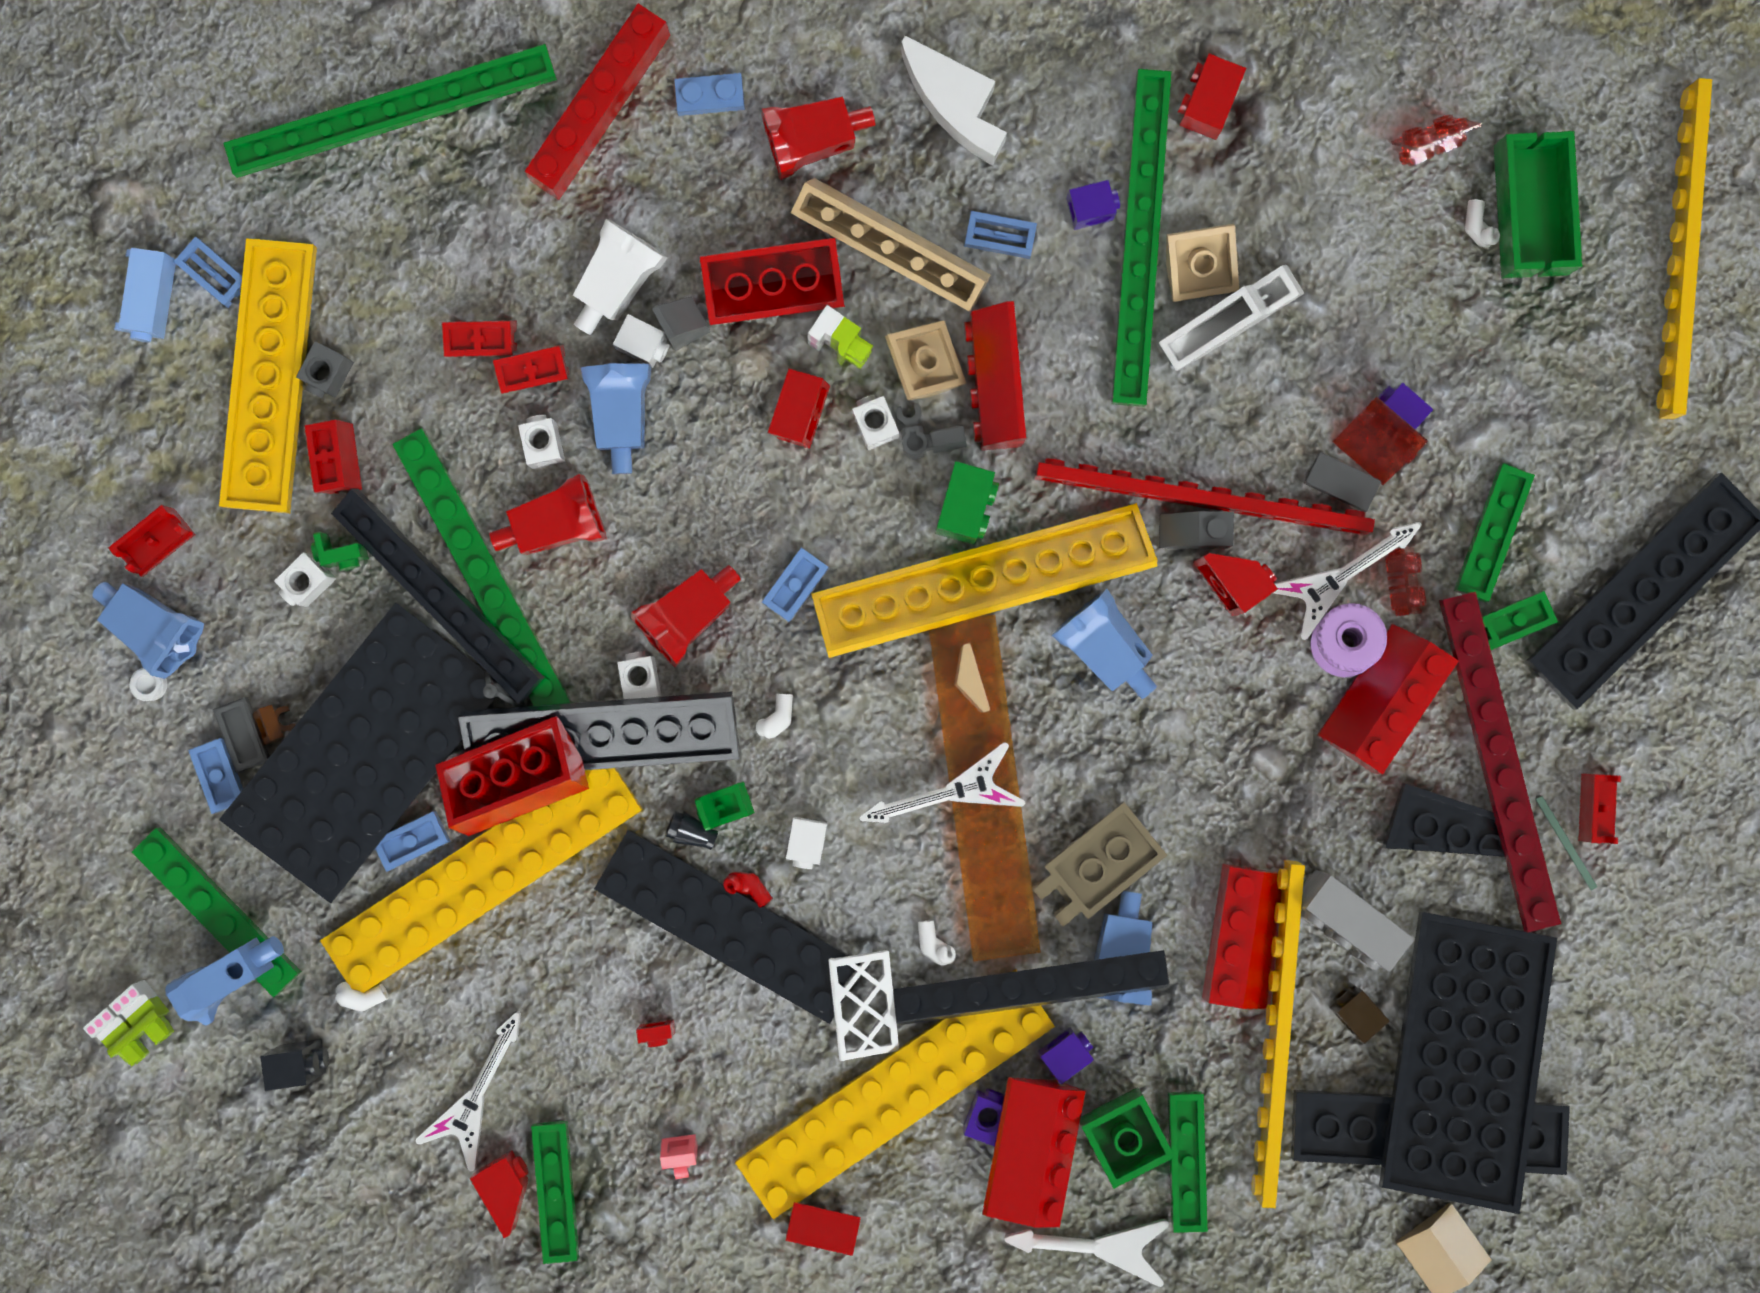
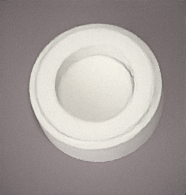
(147, 687)

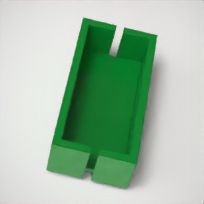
(1537, 204)

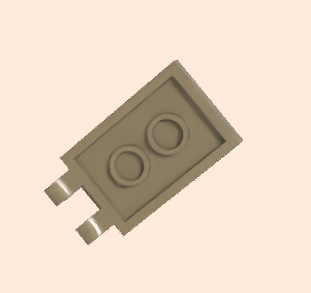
(1100, 864)

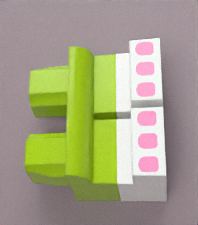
(841, 336)
(128, 1019)

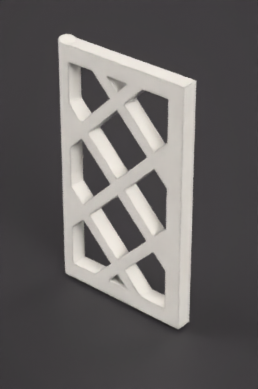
(887, 1018)

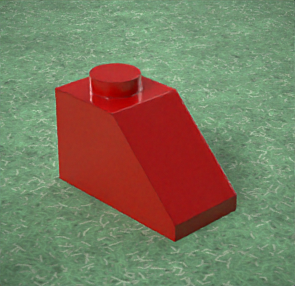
(502, 1189)

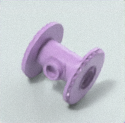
(1362, 626)

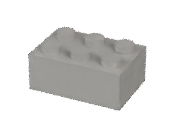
(1353, 922)

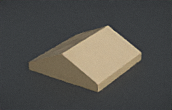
(1202, 262)
(925, 360)
(969, 679)
(1444, 1251)

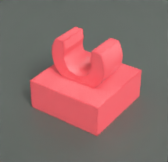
(679, 1154)

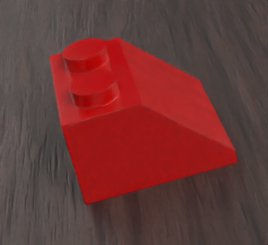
(1237, 581)

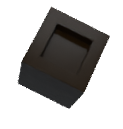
(1358, 1013)

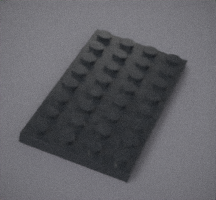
(359, 754)
(1468, 1063)

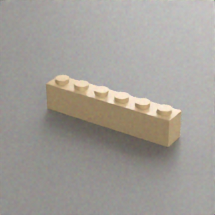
(890, 243)

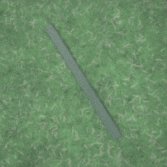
(1566, 843)

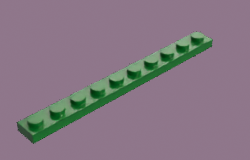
(390, 111)
(1141, 238)
(476, 560)

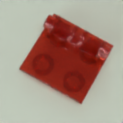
(1440, 137)
(1380, 441)
(1410, 563)

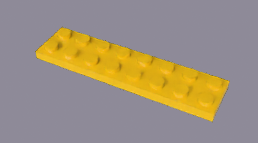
(264, 373)

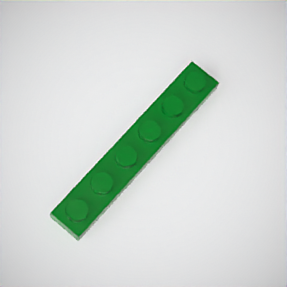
(209, 904)

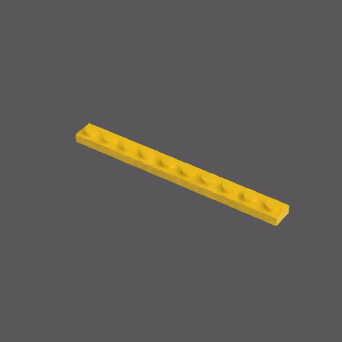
(1685, 253)
(1276, 1048)

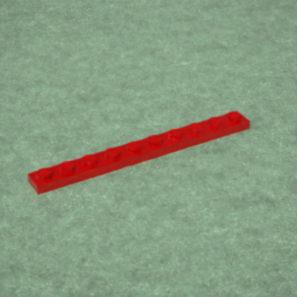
(1217, 499)

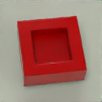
(656, 1033)

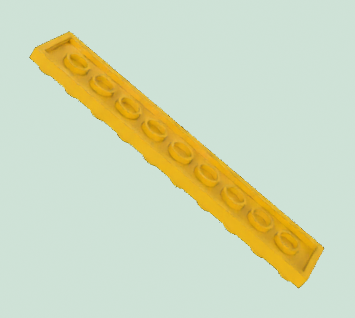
(983, 580)
(476, 880)
(885, 1102)

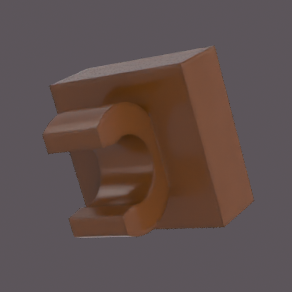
(268, 723)

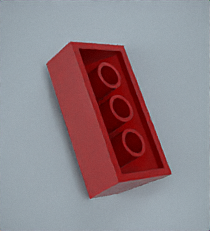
(772, 281)
(996, 377)
(1387, 700)
(510, 777)
(1242, 939)
(1033, 1152)

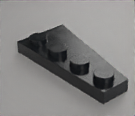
(1441, 825)

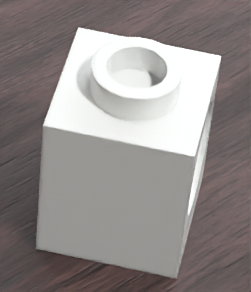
(641, 341)
(879, 436)
(552, 452)
(318, 576)
(650, 688)
(806, 842)

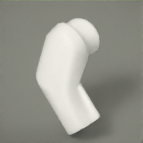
(1475, 226)
(779, 720)
(933, 947)
(357, 1000)

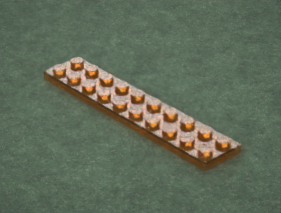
(987, 835)

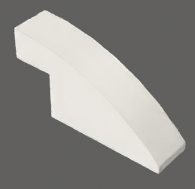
(954, 98)
(1231, 317)

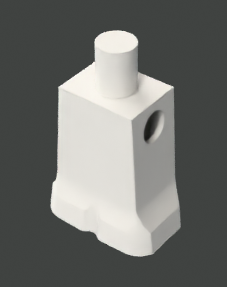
(614, 275)

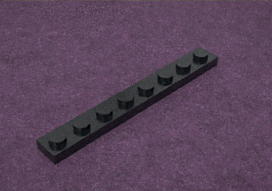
(437, 595)
(1031, 987)

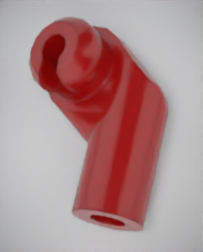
(747, 884)

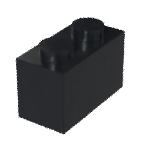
(294, 1064)

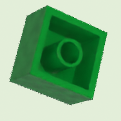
(965, 503)
(1126, 1137)

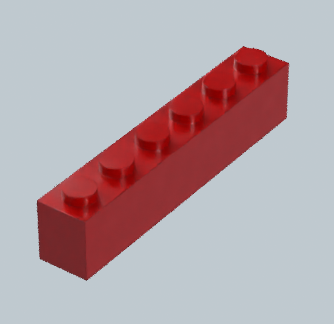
(598, 101)

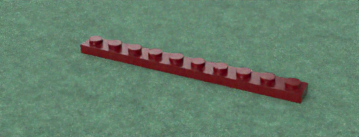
(1500, 762)

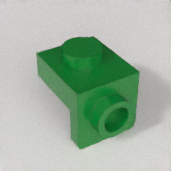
(344, 557)
(724, 806)

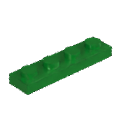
(1494, 532)
(1189, 1165)
(555, 1192)

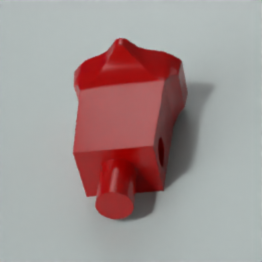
(812, 132)
(553, 520)
(685, 612)

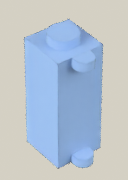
(146, 294)

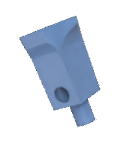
(618, 409)
(148, 628)
(1107, 644)
(1125, 936)
(202, 989)

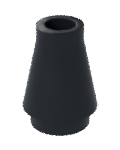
(690, 831)

